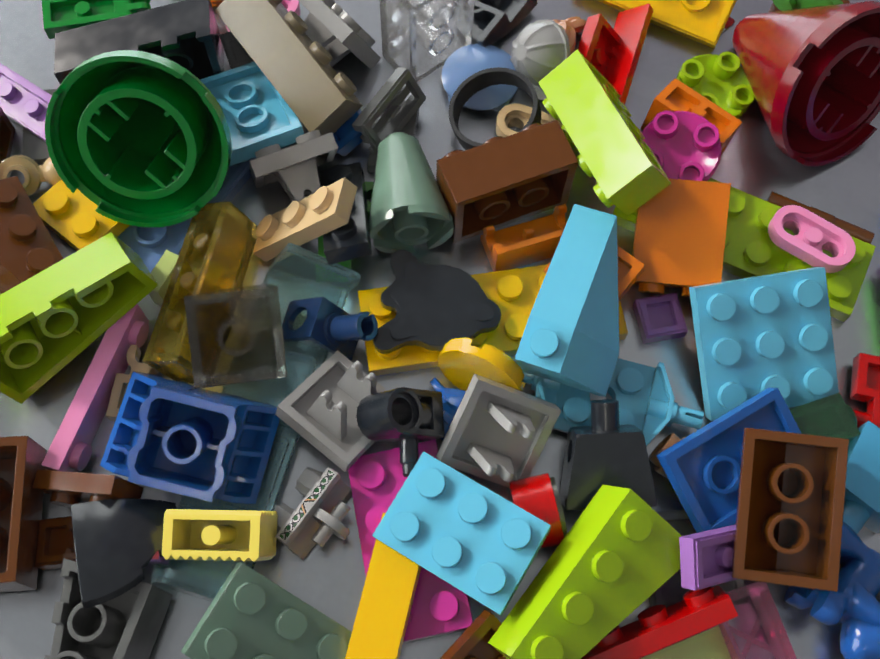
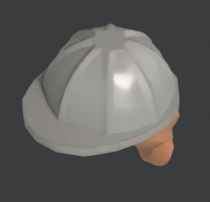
(544, 47)

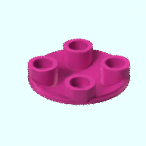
(684, 145)

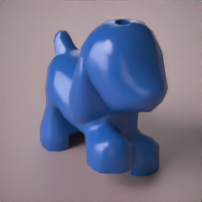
(854, 602)

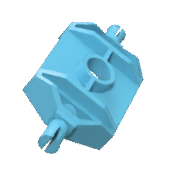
(642, 395)

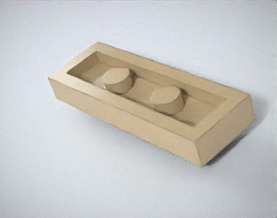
(305, 219)

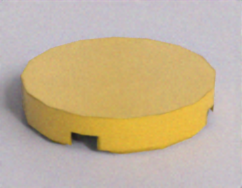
(461, 360)

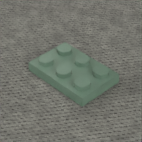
(263, 621)

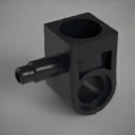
(402, 417)

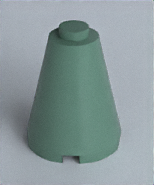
(406, 198)

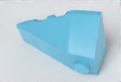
(576, 312)

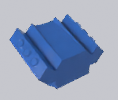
(191, 440)

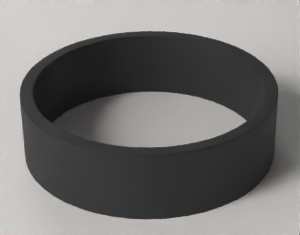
(484, 79)

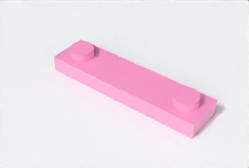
(72, 443)

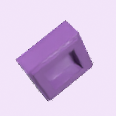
(659, 318)

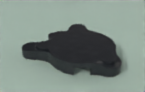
(432, 306)

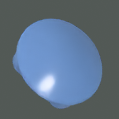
(471, 60)

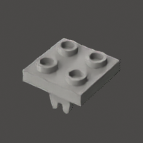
(338, 32)
(295, 165)
(326, 409)
(497, 432)

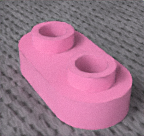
(811, 237)

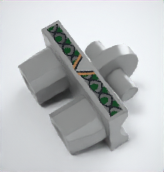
(317, 514)

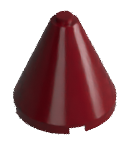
(814, 76)

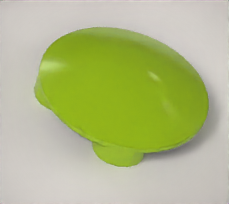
(719, 80)

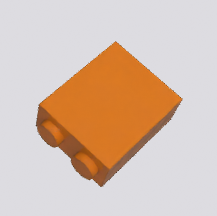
(682, 236)

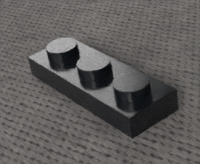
(353, 238)

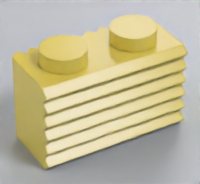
(219, 535)

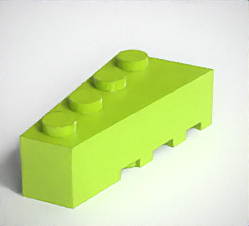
(592, 579)

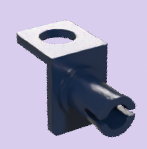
(328, 325)

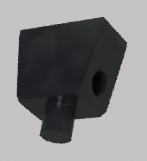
(605, 456)

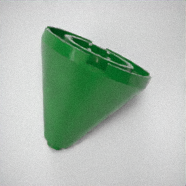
(138, 138)

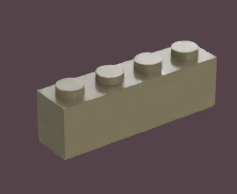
(292, 62)

